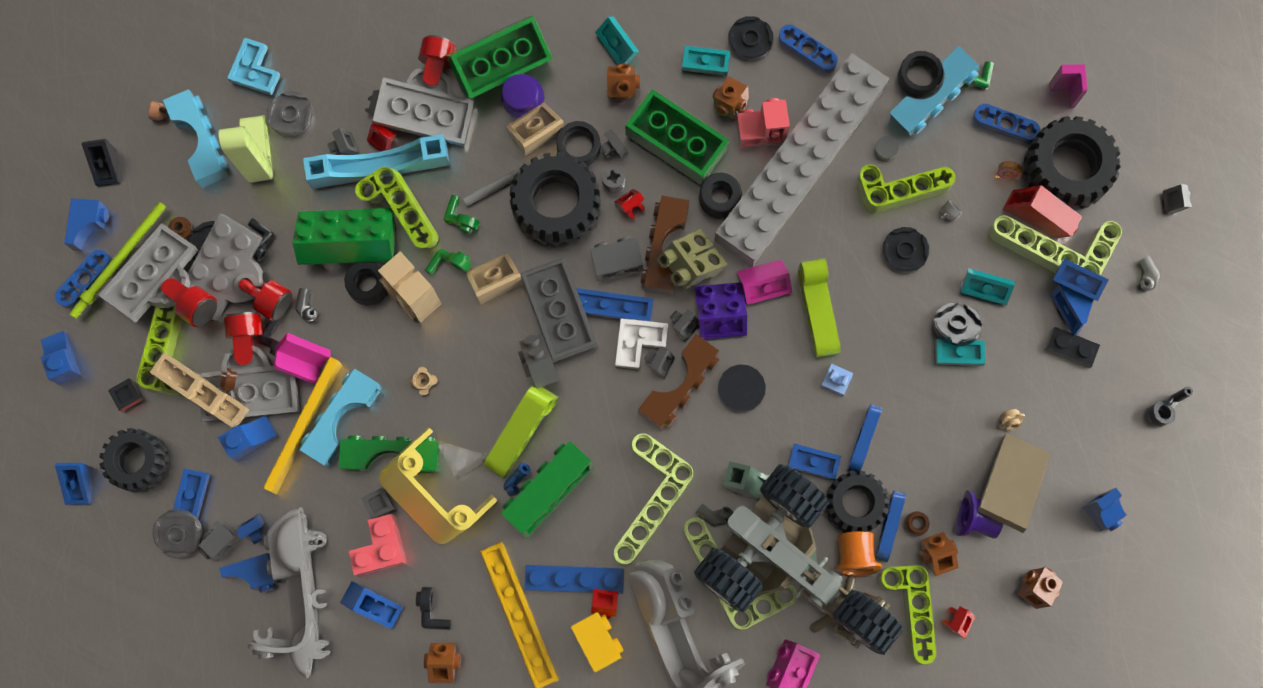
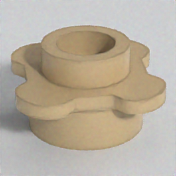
(423, 388)
(1011, 419)

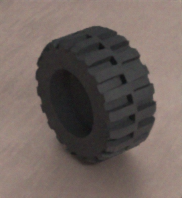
(1088, 140)
(555, 170)

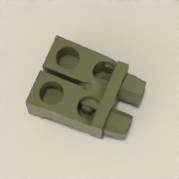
(690, 261)

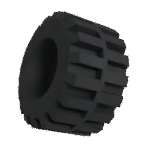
(115, 456)
(871, 488)

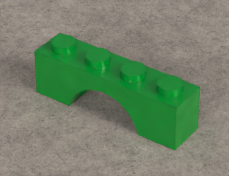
(359, 454)

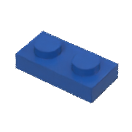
(1080, 279)
(814, 462)
(191, 491)

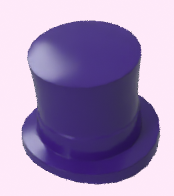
(521, 94)
(971, 521)

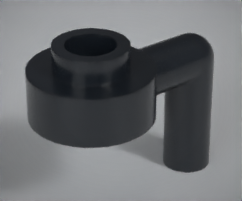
(267, 236)
(267, 332)
(1166, 408)
(425, 601)

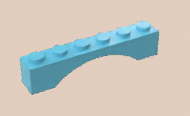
(341, 169)

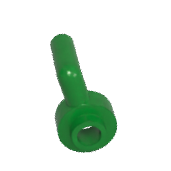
(984, 81)
(466, 223)
(459, 261)

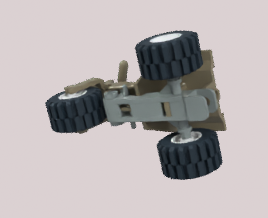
(775, 547)

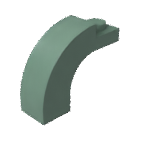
(744, 480)

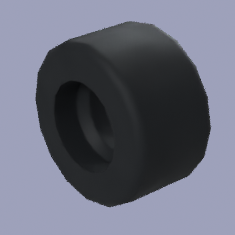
(723, 181)
(352, 278)

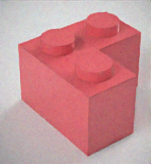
(763, 126)
(386, 550)

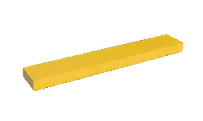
(303, 425)
(519, 615)

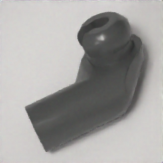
(302, 306)
(715, 517)

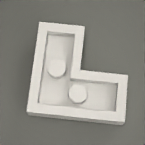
(634, 335)

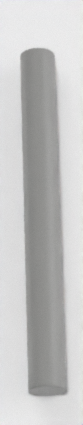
(492, 187)

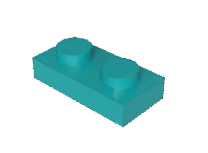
(616, 41)
(705, 60)
(987, 286)
(960, 355)

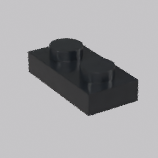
(1072, 347)

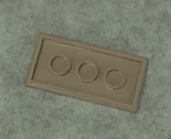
(1014, 483)

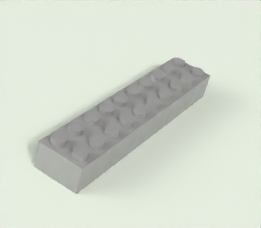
(801, 160)

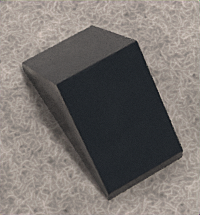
(102, 161)

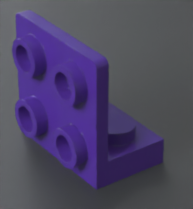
(721, 310)

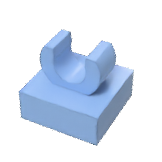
(837, 380)

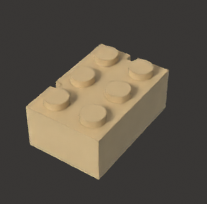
(408, 288)

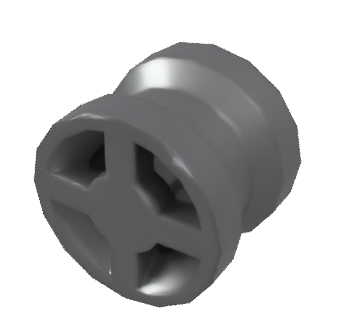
(613, 185)

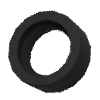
(928, 59)
(580, 127)

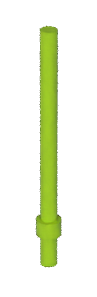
(88, 296)

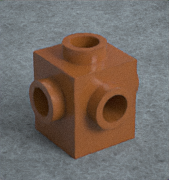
(622, 81)
(730, 98)
(939, 553)
(1040, 587)
(441, 662)

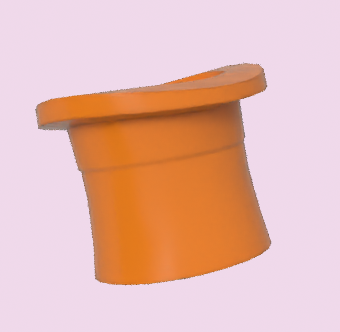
(857, 554)

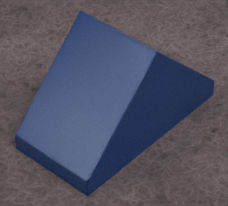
(1073, 307)
(75, 482)

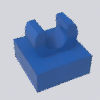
(251, 528)

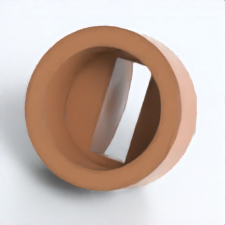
(157, 111)

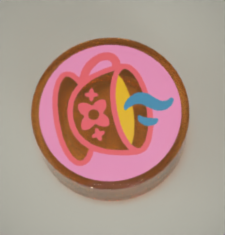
(1009, 170)

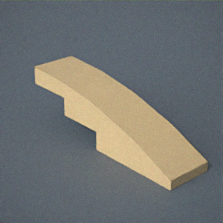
(199, 390)

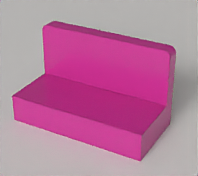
(1070, 79)
(765, 281)
(300, 358)

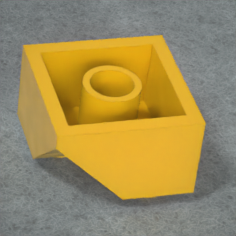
(596, 641)

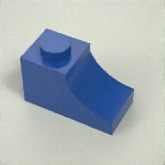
(84, 219)
(59, 358)
(247, 438)
(1106, 510)
(252, 571)
(371, 605)

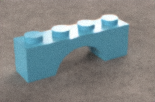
(958, 70)
(205, 162)
(356, 392)

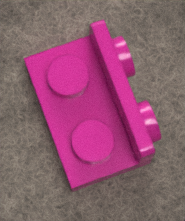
(793, 666)

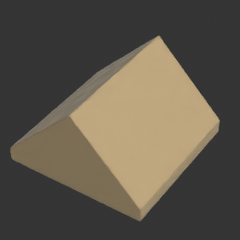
(535, 128)
(494, 278)

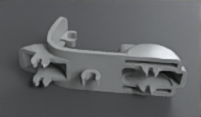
(291, 560)
(664, 606)

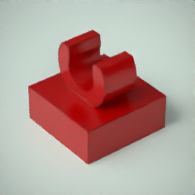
(380, 137)
(629, 201)
(604, 602)
(962, 621)

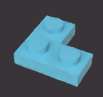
(248, 69)

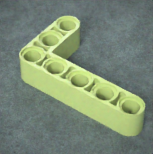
(249, 148)
(1056, 250)
(656, 500)
(753, 615)

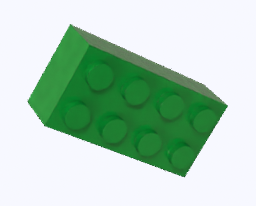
(499, 56)
(676, 137)
(344, 236)
(547, 489)

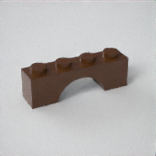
(671, 217)
(661, 406)

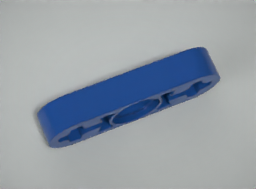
(808, 58)
(992, 111)
(67, 287)
(864, 438)
(890, 526)

